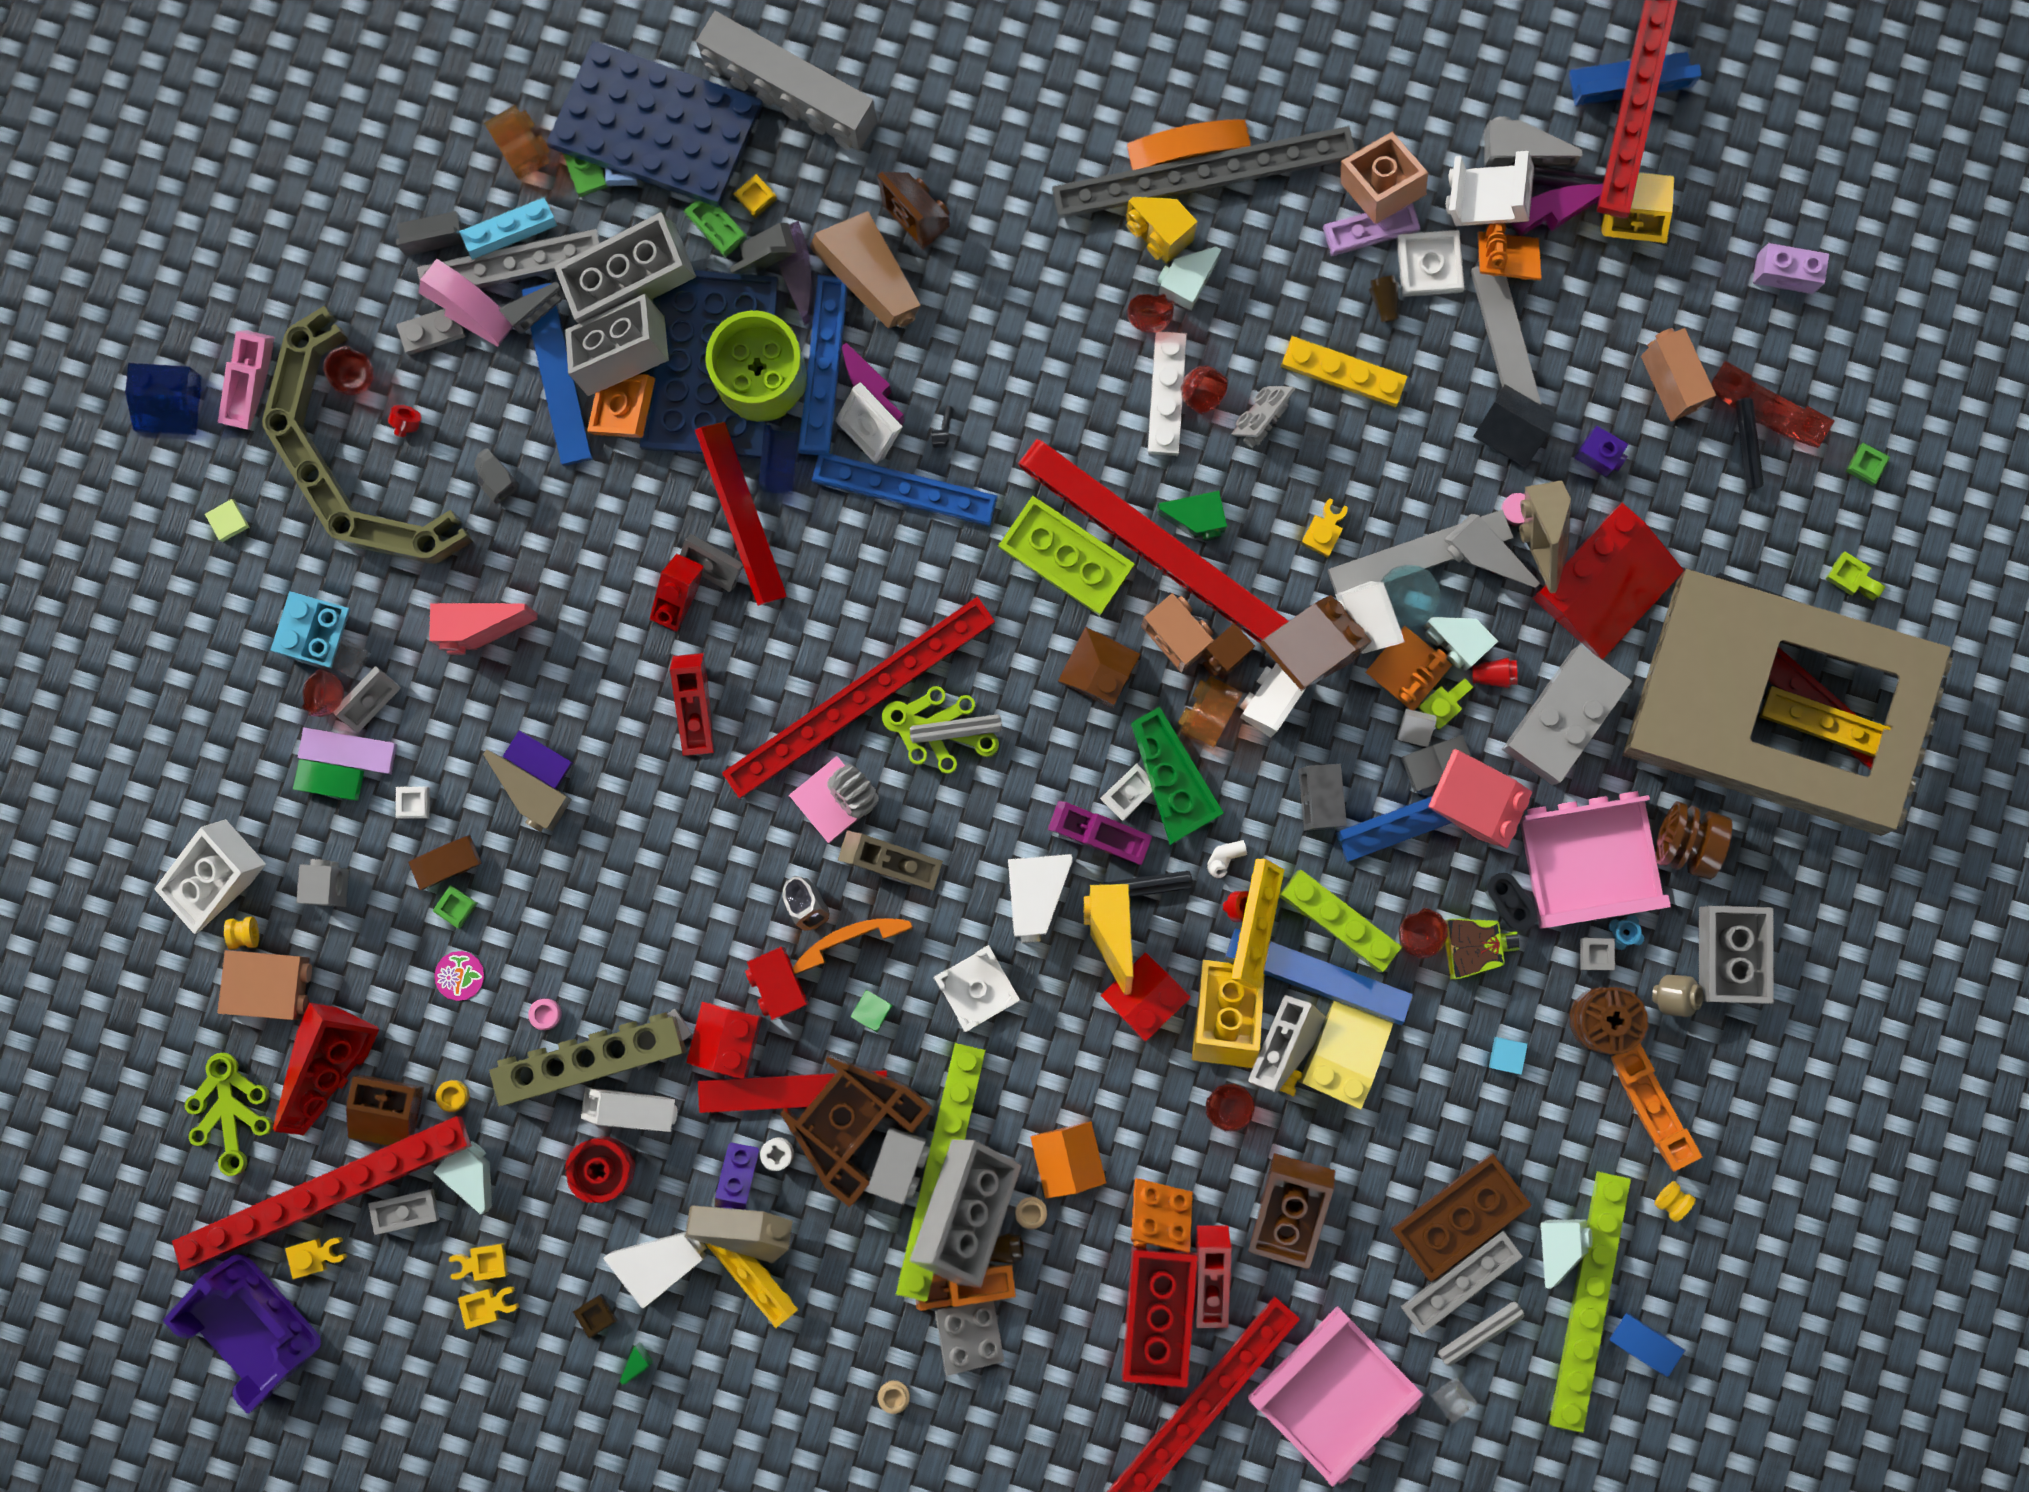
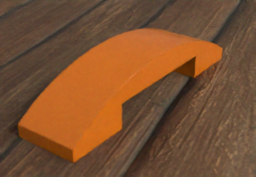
(1188, 142)
(814, 956)
(1655, 1109)

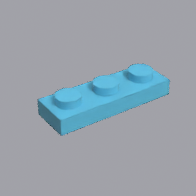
(508, 228)

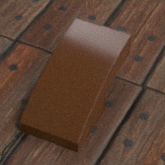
(444, 862)

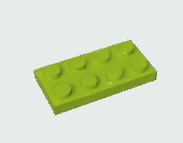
(1066, 555)

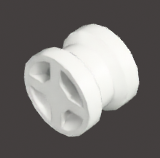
(782, 1153)

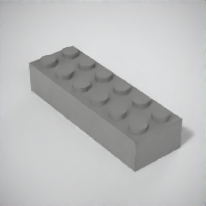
(786, 81)

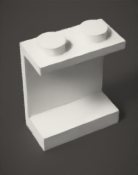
(1491, 193)

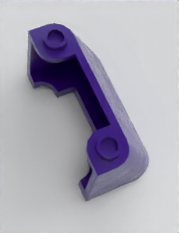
(247, 1326)

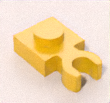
(1323, 532)
(311, 1257)
(485, 1262)
(482, 1306)

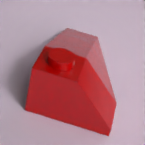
(322, 1057)

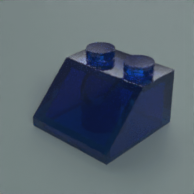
(163, 398)

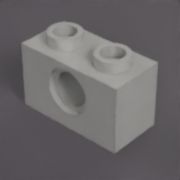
(322, 884)

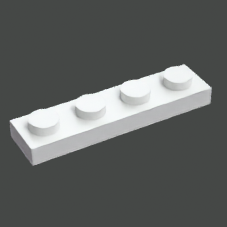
(1166, 393)

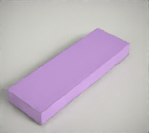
(1362, 231)
(347, 750)

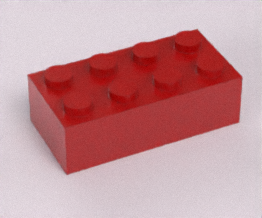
(1159, 1317)

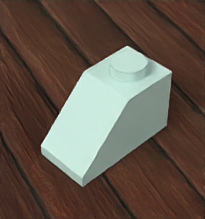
(1188, 276)
(468, 1176)
(1563, 1247)

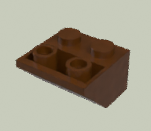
(382, 1109)

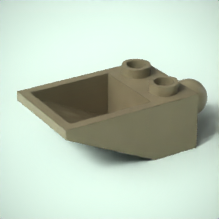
(1547, 528)

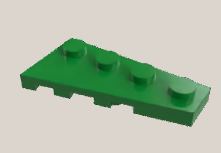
(1176, 783)

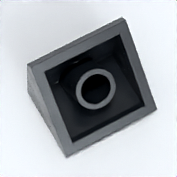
(1515, 426)

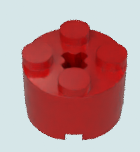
(581, 1169)

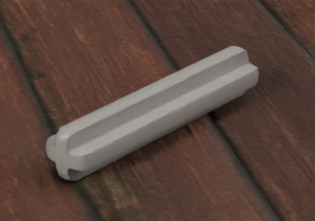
(955, 728)
(1481, 1334)

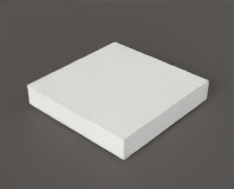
(1430, 263)
(868, 423)

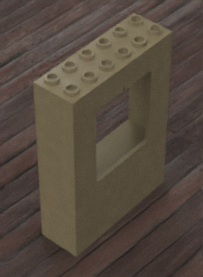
(1712, 680)

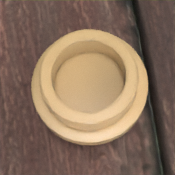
(1031, 1213)
(893, 1397)

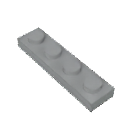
(1461, 1281)

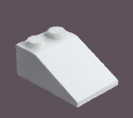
(209, 874)

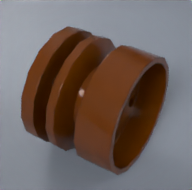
(1693, 840)
(1590, 1015)

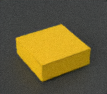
(755, 196)

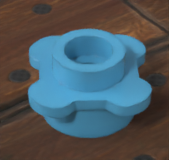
(1634, 937)

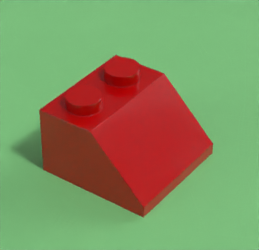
(1152, 998)
(724, 1040)

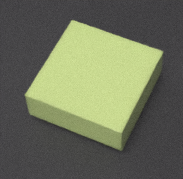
(227, 520)

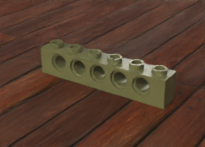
(511, 1089)

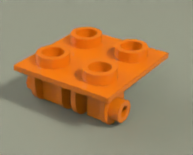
(1508, 254)
(1409, 669)
(1161, 1216)

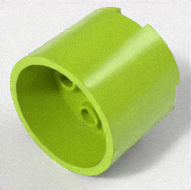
(743, 345)

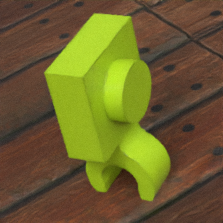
(1851, 574)
(1444, 703)

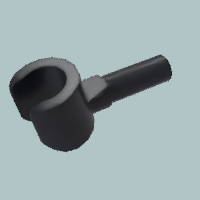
(940, 438)

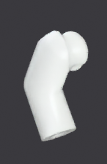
(1222, 856)

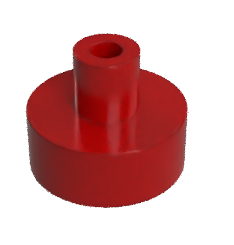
(404, 419)
(1236, 905)

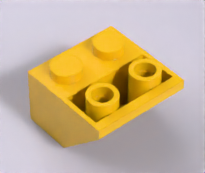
(1649, 211)
(1162, 225)

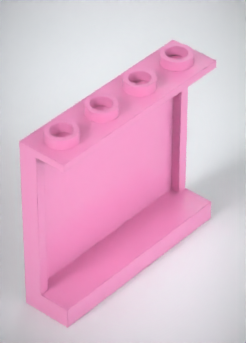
(1592, 860)
(1336, 1397)

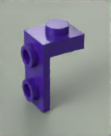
(736, 1177)

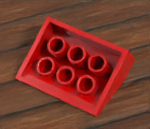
(1610, 581)

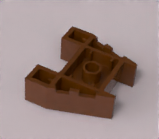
(844, 1118)

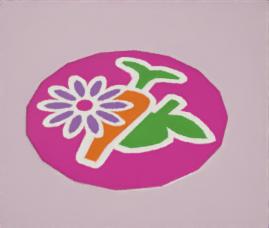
(459, 975)

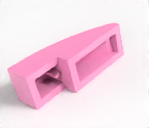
(464, 302)
(245, 378)

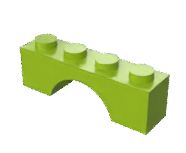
(1340, 920)

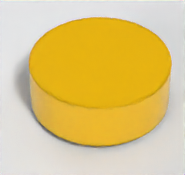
(452, 1096)

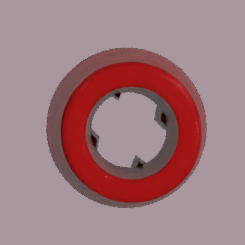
(1496, 673)

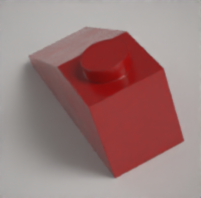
(692, 703)
(1213, 1276)

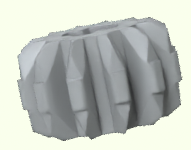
(852, 791)

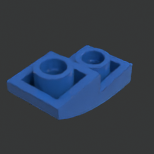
(1647, 1344)

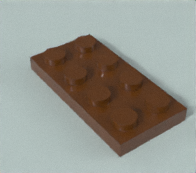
(1461, 1217)

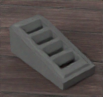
(532, 307)

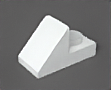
(1128, 792)

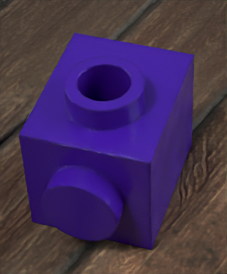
(1602, 451)

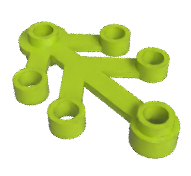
(952, 712)
(227, 1108)

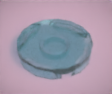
(1411, 593)

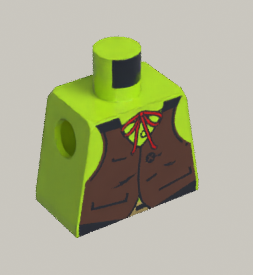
(1476, 946)

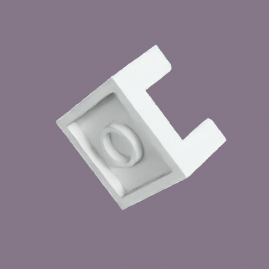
(977, 988)

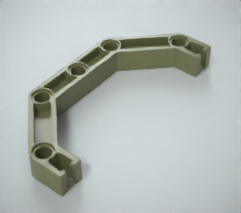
(290, 400)

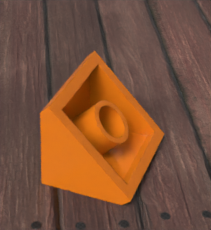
(1068, 1160)

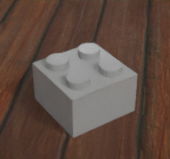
(897, 1165)

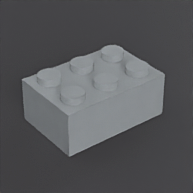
(616, 345)
(1736, 954)

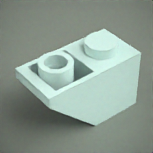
(1462, 638)

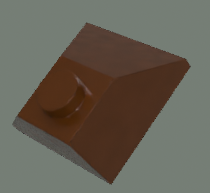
(1099, 667)

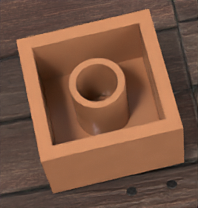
(1384, 177)
(1177, 631)

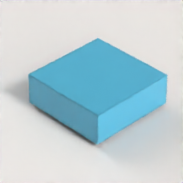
(1508, 1055)

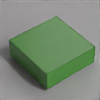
(1867, 464)
(455, 907)

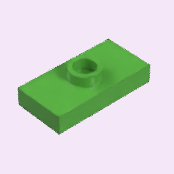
(585, 175)
(716, 226)

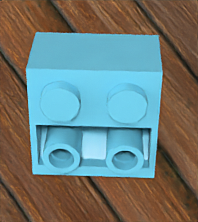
(310, 630)

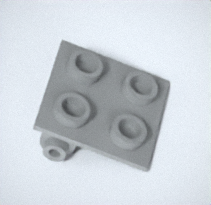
(1268, 406)
(969, 1337)

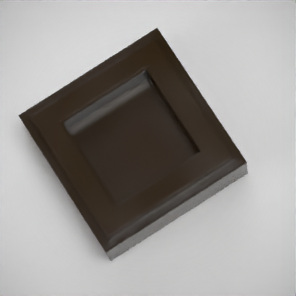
(595, 1316)

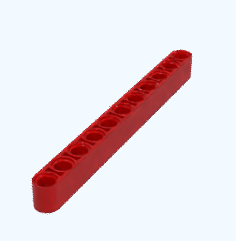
(1150, 541)

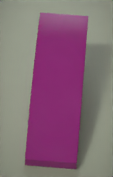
(1559, 206)
(862, 372)
(1099, 832)

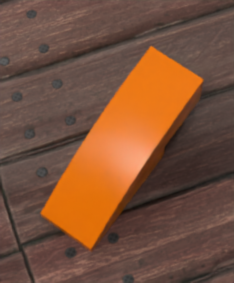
(996, 1285)

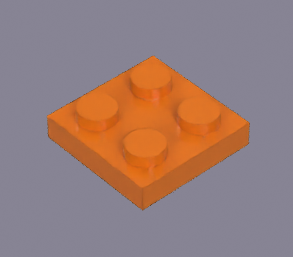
(622, 408)

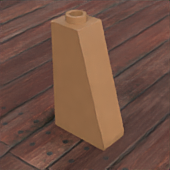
(867, 267)

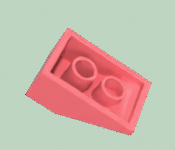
(473, 625)
(1480, 799)

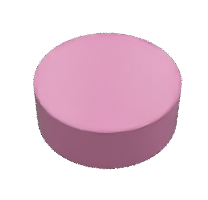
(1512, 509)
(545, 1014)

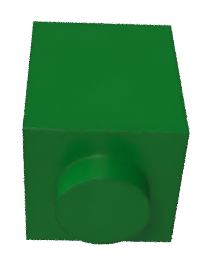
(1196, 515)

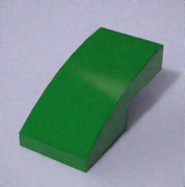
(328, 780)

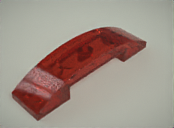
(1771, 409)

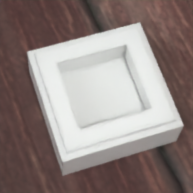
(412, 802)

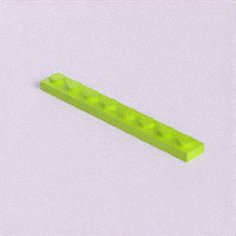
(950, 1125)
(1589, 1303)

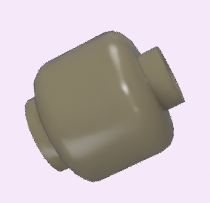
(1678, 995)

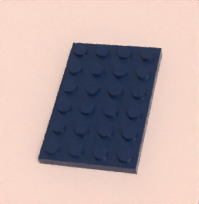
(655, 123)
(682, 387)

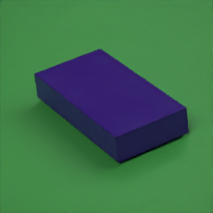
(537, 759)

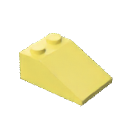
(1347, 1054)

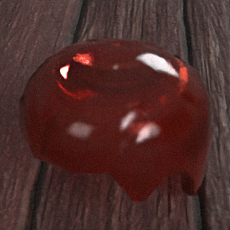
(1150, 312)
(348, 371)
(1203, 388)
(322, 693)
(1423, 933)
(1230, 1107)

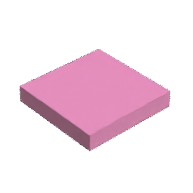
(820, 806)

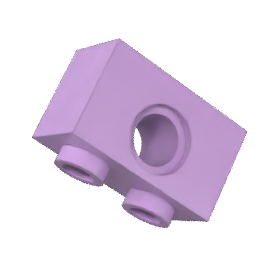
(1790, 268)

